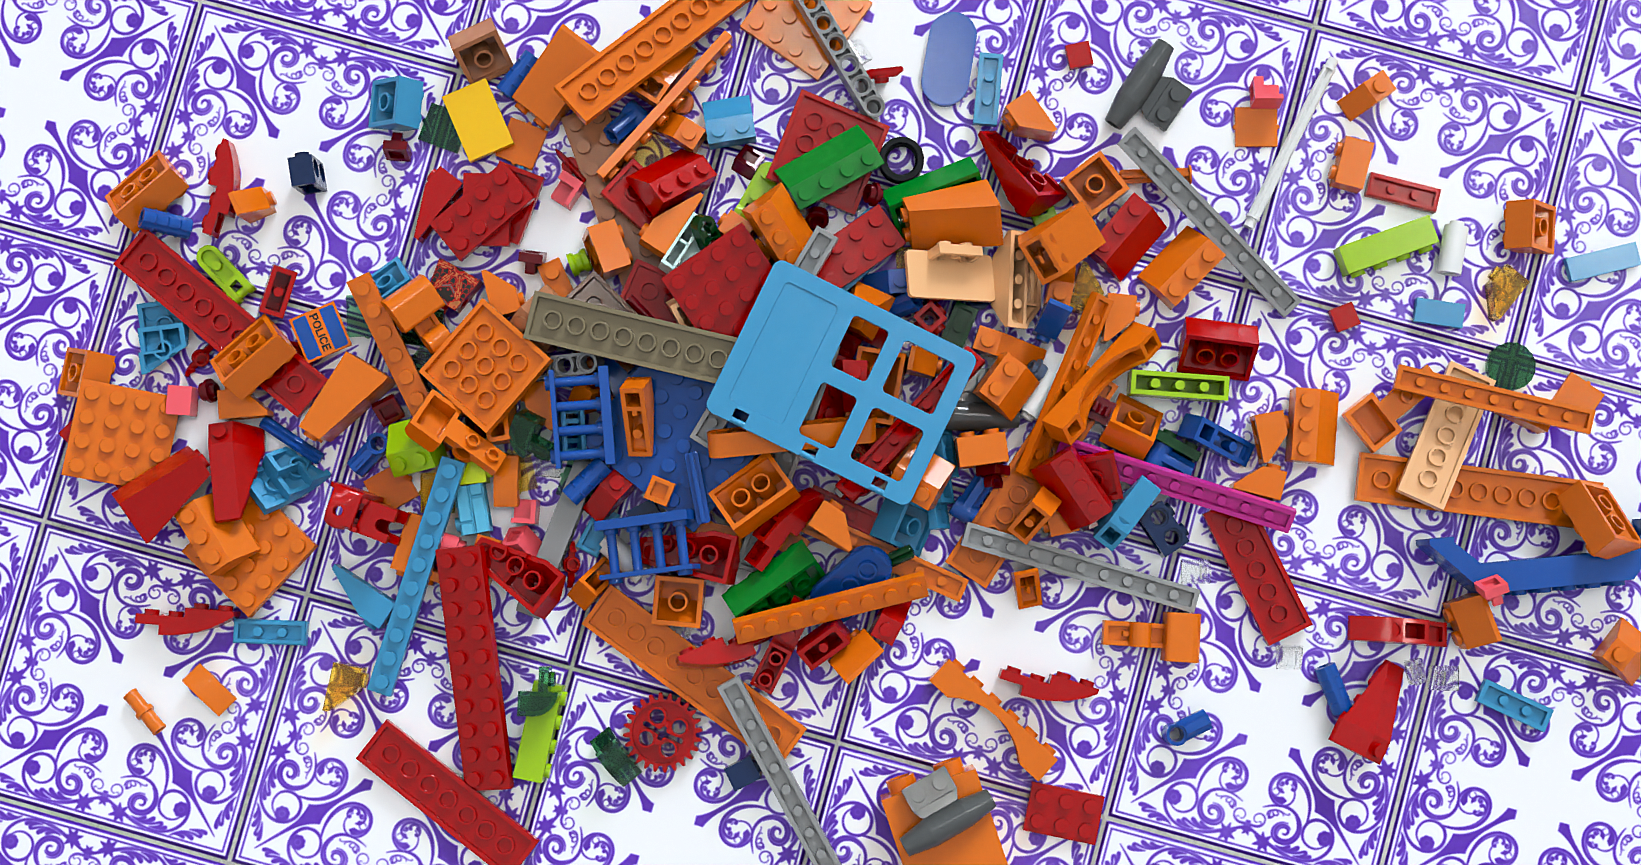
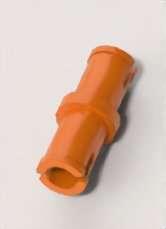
(144, 711)

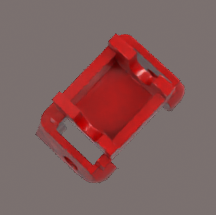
(375, 514)

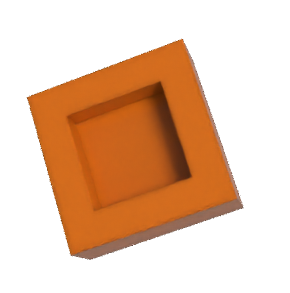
(659, 490)

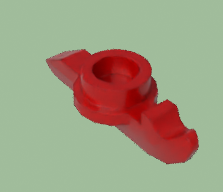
(882, 75)
(570, 165)
(199, 358)
(571, 564)

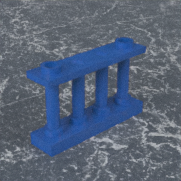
(603, 428)
(633, 526)

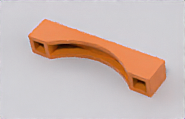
(1129, 350)
(1030, 753)

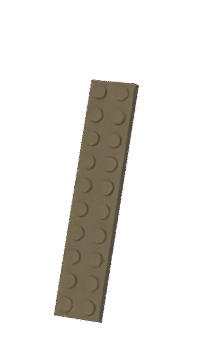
(627, 337)

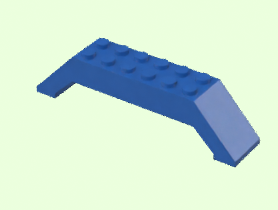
(1538, 573)

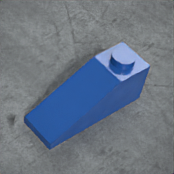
(1051, 321)
(1215, 439)

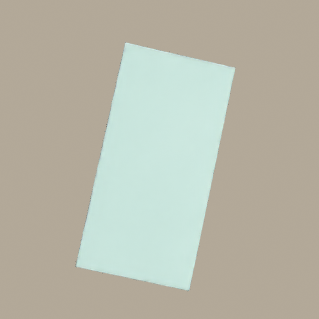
(681, 249)

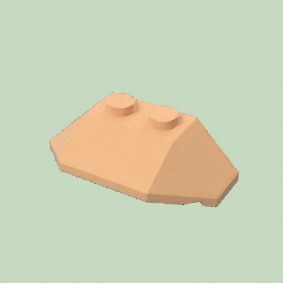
(1014, 284)

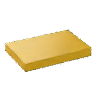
(478, 120)

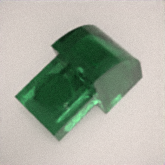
(526, 437)
(539, 701)
(615, 757)

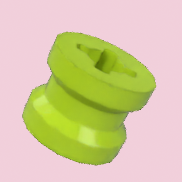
(579, 262)

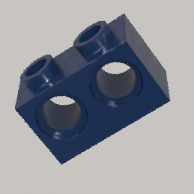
(307, 173)
(1157, 533)

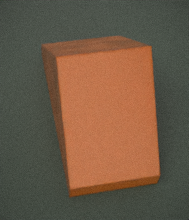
(1027, 588)

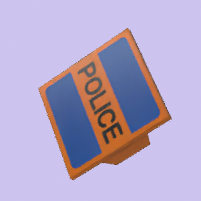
(320, 332)

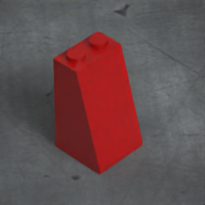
(162, 491)

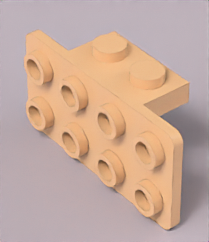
(950, 273)

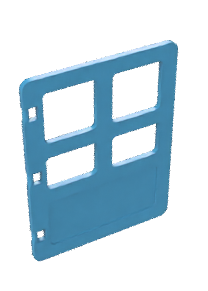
(790, 352)

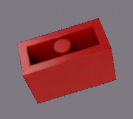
(277, 291)
(823, 643)

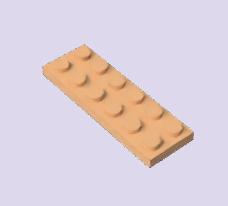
(1441, 446)

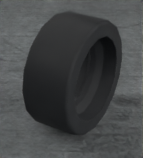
(911, 145)

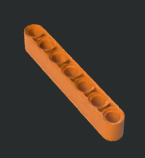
(740, 442)

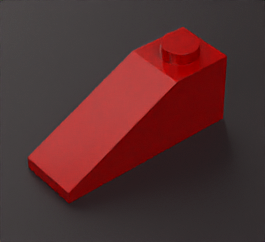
(438, 195)

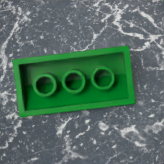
(829, 167)
(951, 175)
(785, 576)

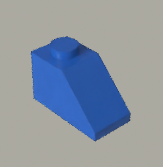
(888, 281)

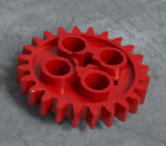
(653, 752)

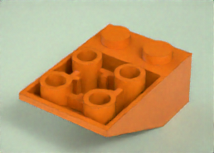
(661, 82)
(1060, 242)

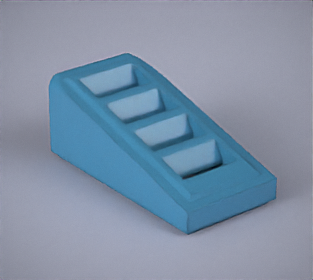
(581, 439)

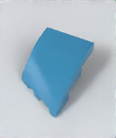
(159, 335)
(284, 479)

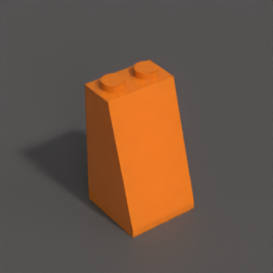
(559, 59)
(954, 215)
(345, 398)

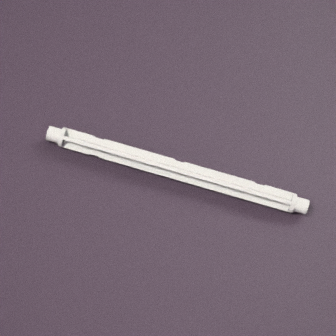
(1290, 143)

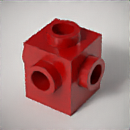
(934, 311)

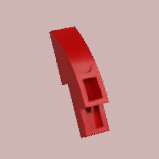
(225, 178)
(775, 530)
(195, 620)
(1397, 631)
(717, 654)
(776, 658)
(1057, 688)

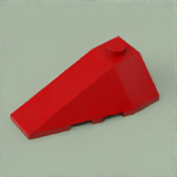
(1023, 185)
(234, 461)
(713, 550)
(525, 577)
(1370, 721)

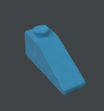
(367, 600)

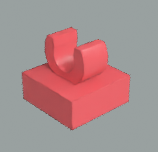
(1492, 589)

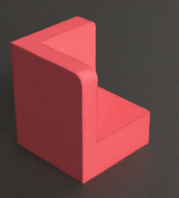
(1263, 95)
(568, 190)
(182, 400)
(527, 512)
(522, 539)

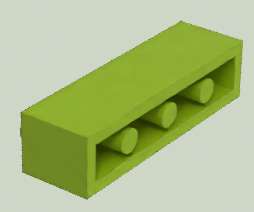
(1385, 246)
(1178, 386)
(539, 742)

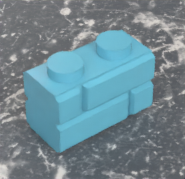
(473, 510)

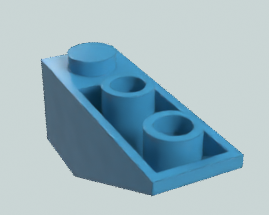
(1126, 513)

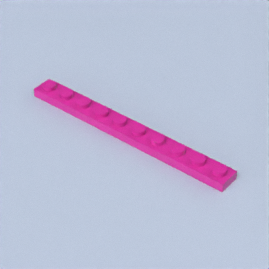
(1198, 490)

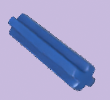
(291, 440)
(697, 487)

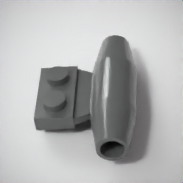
(1147, 90)
(975, 414)
(942, 812)

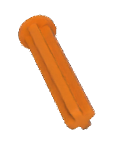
(1137, 176)

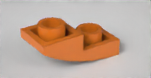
(507, 482)
(209, 689)

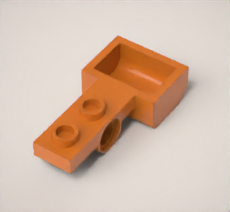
(414, 309)
(1376, 420)
(438, 422)
(1176, 636)

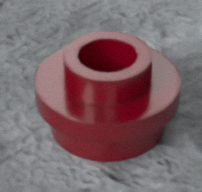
(873, 194)
(208, 390)

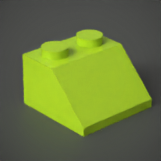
(406, 455)

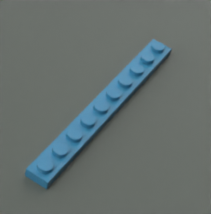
(416, 576)

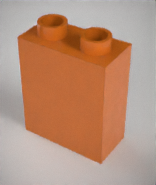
(971, 847)

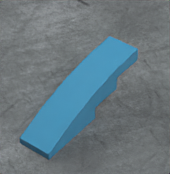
(939, 516)

